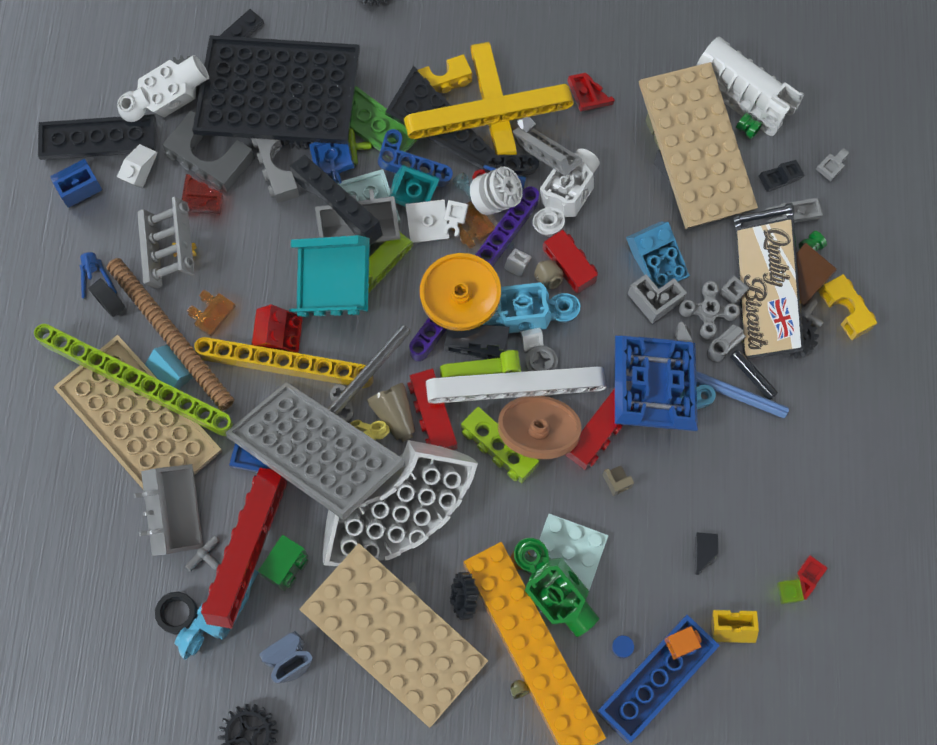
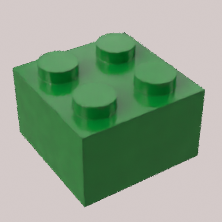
(284, 563)

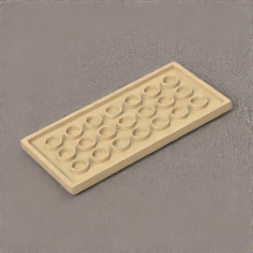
(698, 145)
(131, 426)
(393, 635)

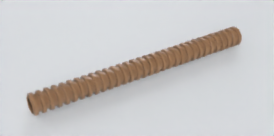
(170, 334)

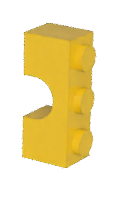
(457, 75)
(842, 292)

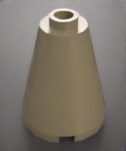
(394, 409)

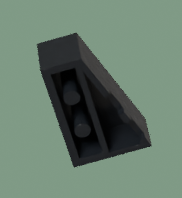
(481, 342)

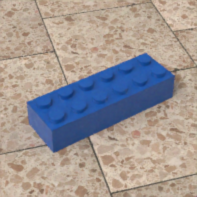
(654, 684)

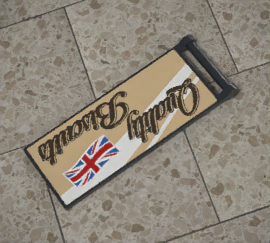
(770, 269)

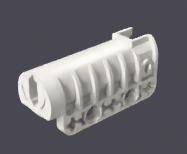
(749, 87)

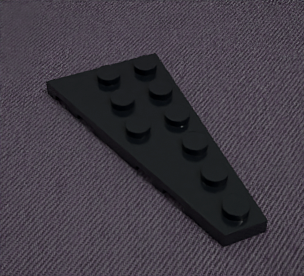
(418, 96)

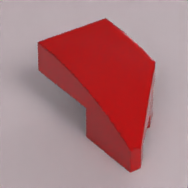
(810, 574)

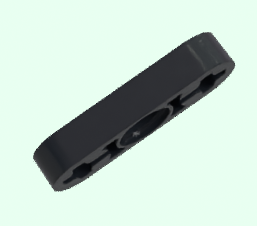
(517, 159)

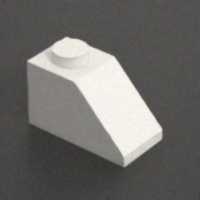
(137, 165)

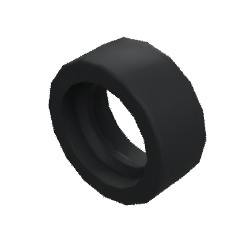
(106, 297)
(168, 598)

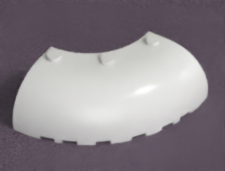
(405, 507)

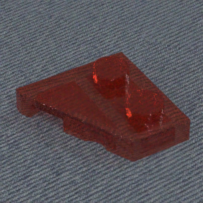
(201, 197)

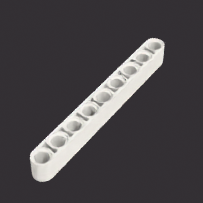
(515, 384)

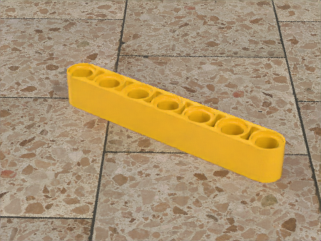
(489, 88)

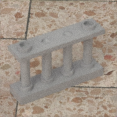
(150, 239)

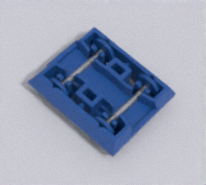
(654, 384)

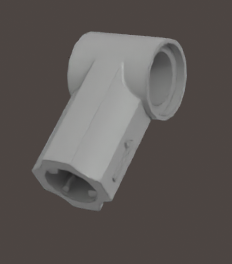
(725, 343)

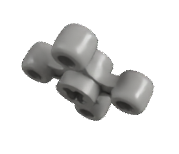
(709, 303)

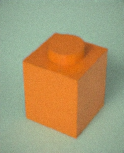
(683, 642)

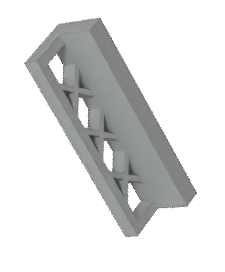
(548, 154)

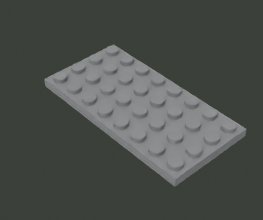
(315, 450)

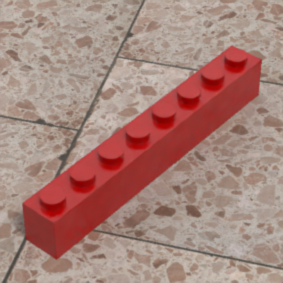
(244, 549)

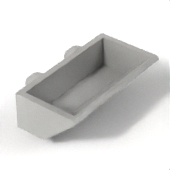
(383, 209)
(171, 509)

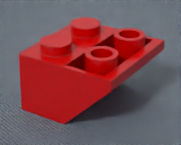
(277, 329)

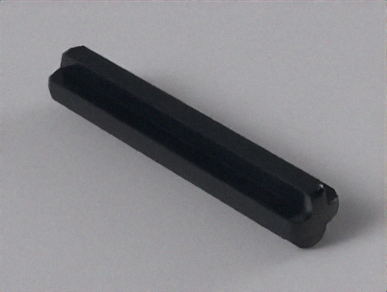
(753, 374)

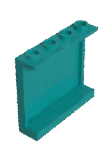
(332, 275)

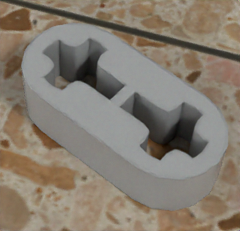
(348, 407)

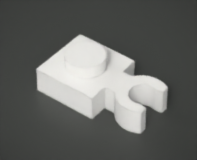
(455, 214)

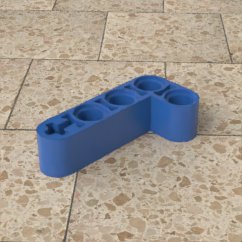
(415, 161)

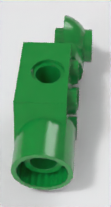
(555, 587)

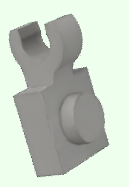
(831, 165)

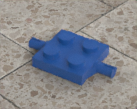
(332, 158)

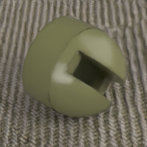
(519, 689)

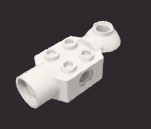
(163, 89)
(565, 194)

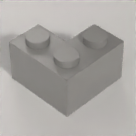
(655, 301)

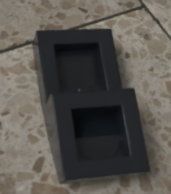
(781, 176)

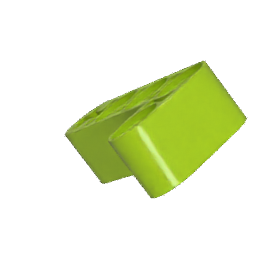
(386, 258)
(507, 363)

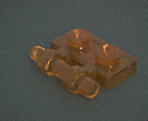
(479, 225)

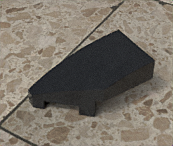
(705, 550)

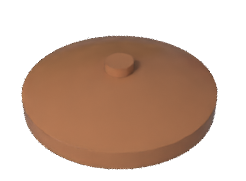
(539, 427)

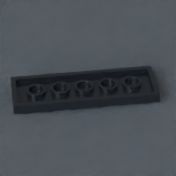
(94, 137)

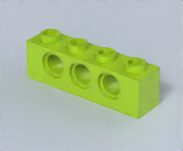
(480, 420)

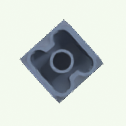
(287, 658)

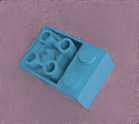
(658, 254)

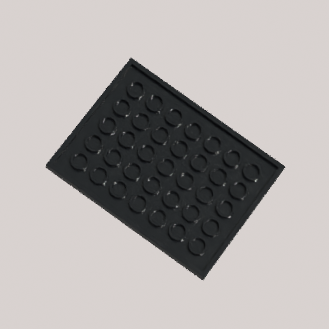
(277, 90)

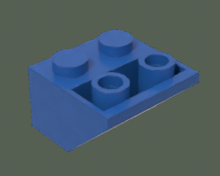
(76, 183)

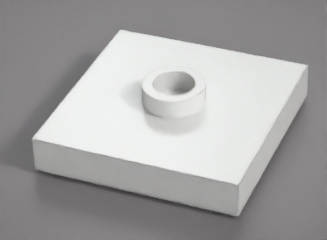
(426, 221)

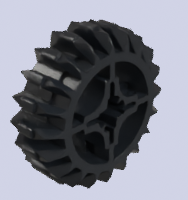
(241, 716)

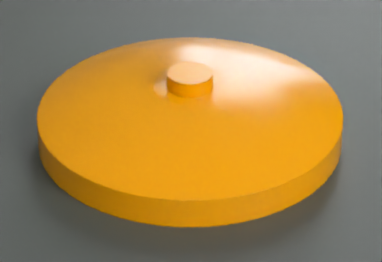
(460, 291)

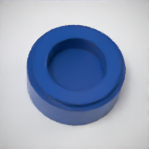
(623, 646)

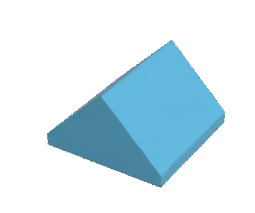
(168, 367)

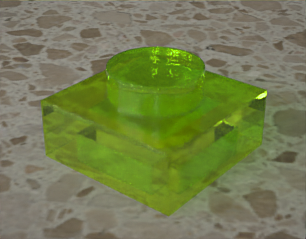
(790, 591)

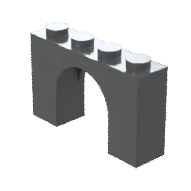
(221, 172)

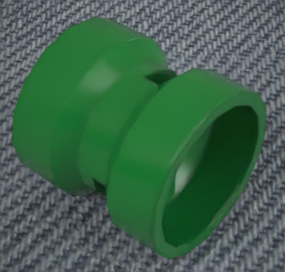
(749, 125)
(815, 241)

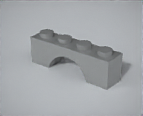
(282, 182)

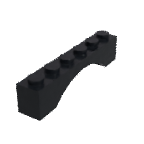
(315, 180)

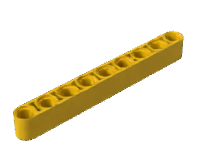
(488, 111)
(275, 357)

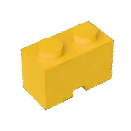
(734, 627)

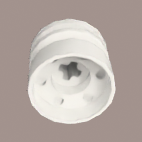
(496, 191)

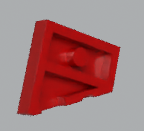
(588, 93)

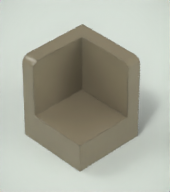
(617, 480)

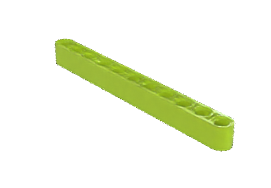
(124, 375)

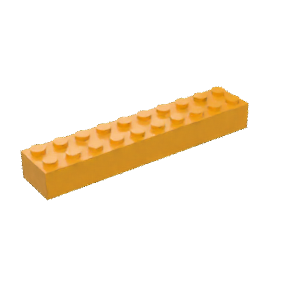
(533, 649)

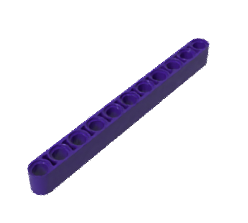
(488, 248)

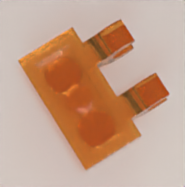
(214, 315)

